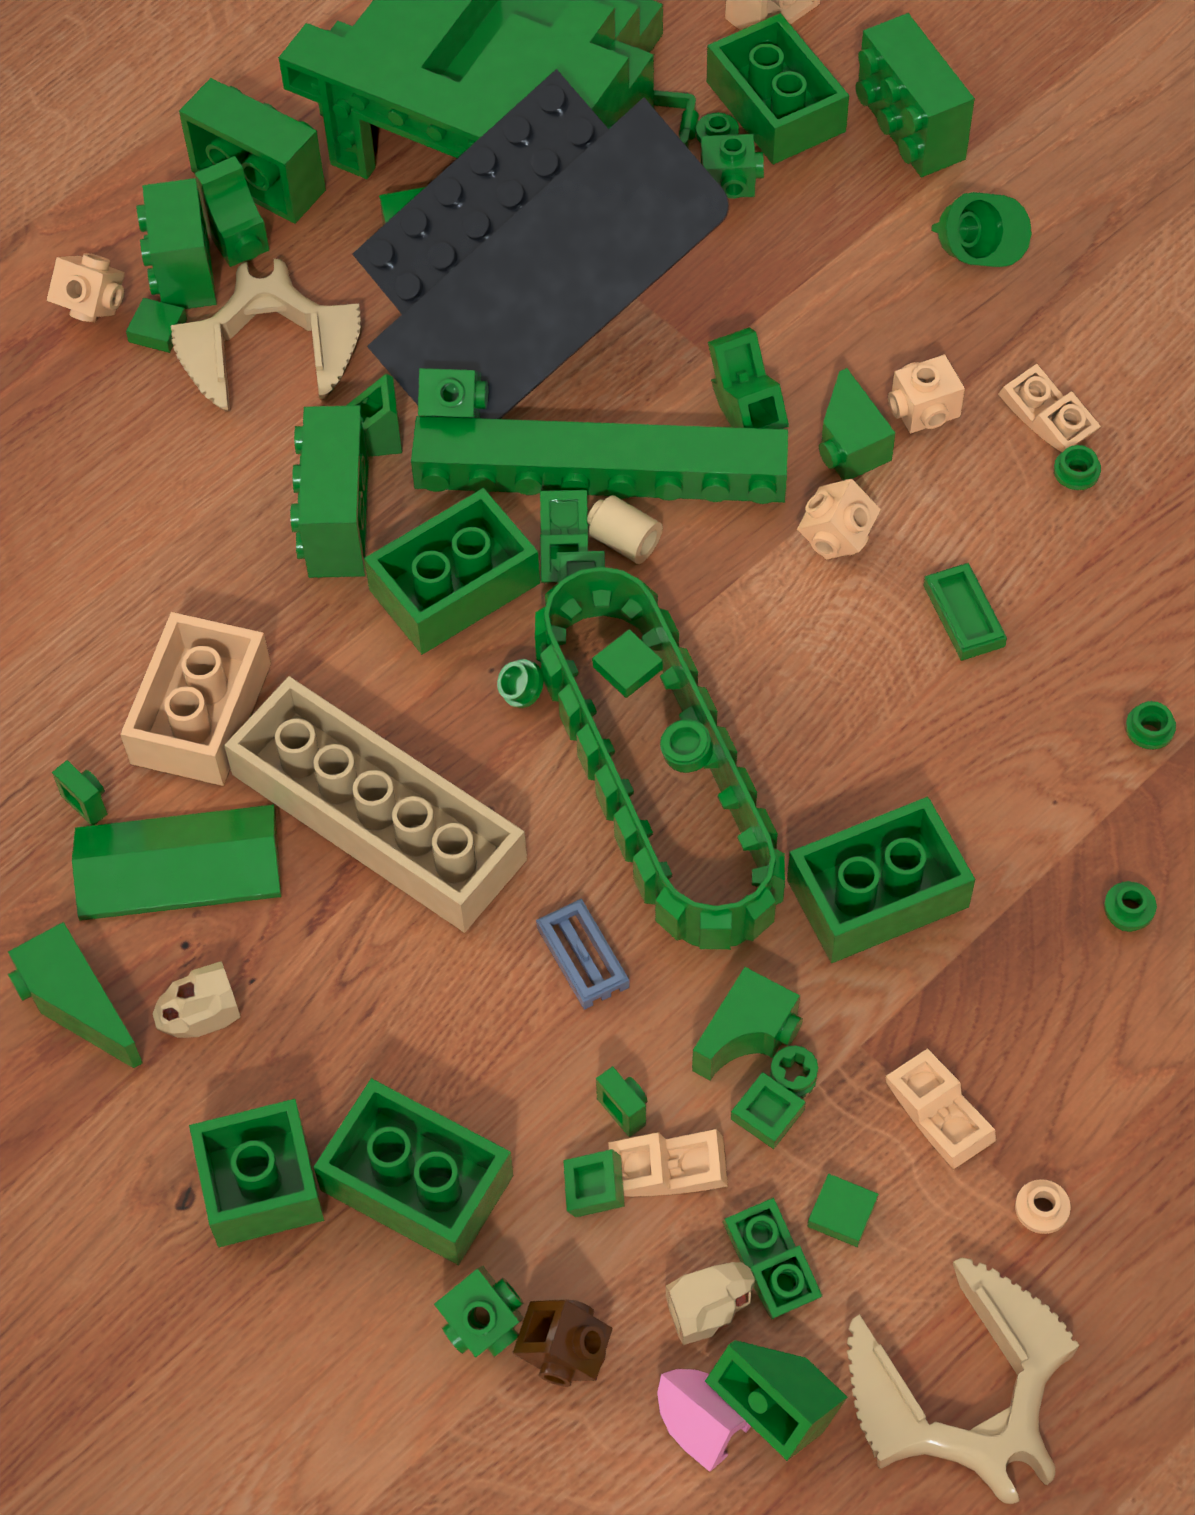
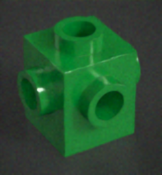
(733, 163)
(460, 1312)

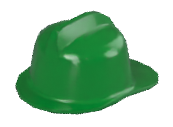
(984, 229)

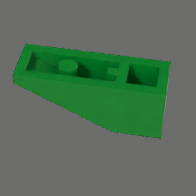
(69, 993)

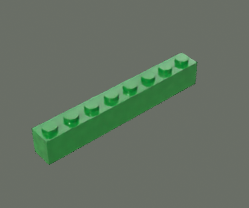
(600, 458)

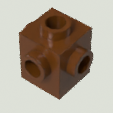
(563, 1341)

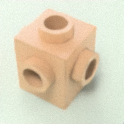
(86, 286)
(926, 394)
(838, 519)

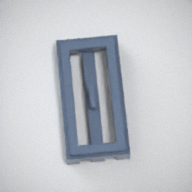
(601, 988)

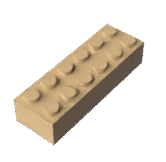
(377, 803)

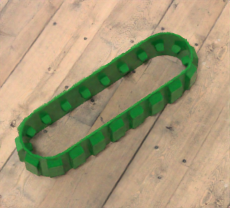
(626, 597)

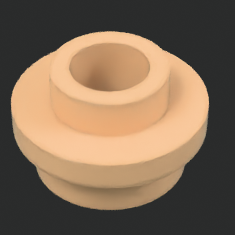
(1038, 1220)

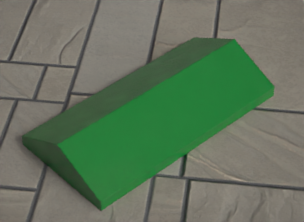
(176, 862)

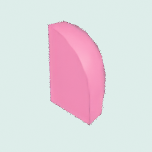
(697, 1416)

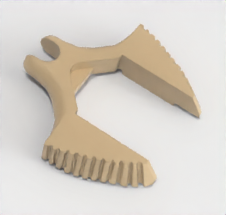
(202, 344)
(1033, 1346)

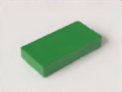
(964, 611)

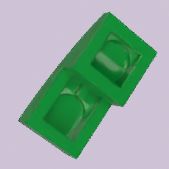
(562, 528)

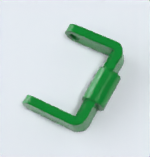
(689, 116)

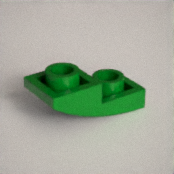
(777, 1265)

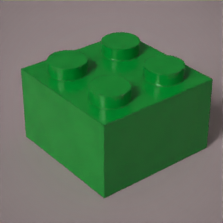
(176, 244)
(256, 1173)

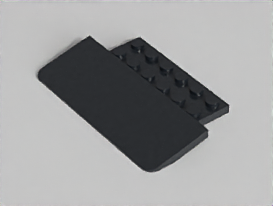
(536, 242)

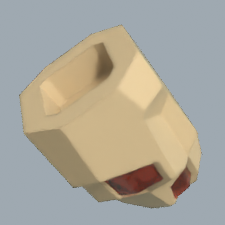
(197, 1004)
(708, 1299)

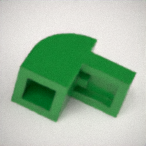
(741, 385)

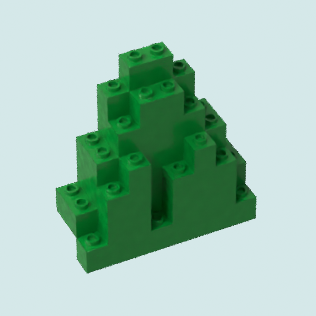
(461, 65)

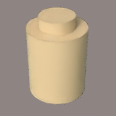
(624, 528)

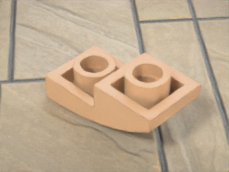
(1043, 408)

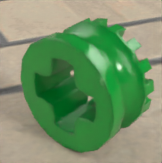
(787, 1057)

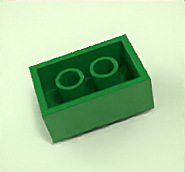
(777, 88)
(914, 95)
(275, 150)
(331, 491)
(452, 570)
(880, 879)
(414, 1171)

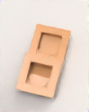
(939, 1109)
(672, 1165)

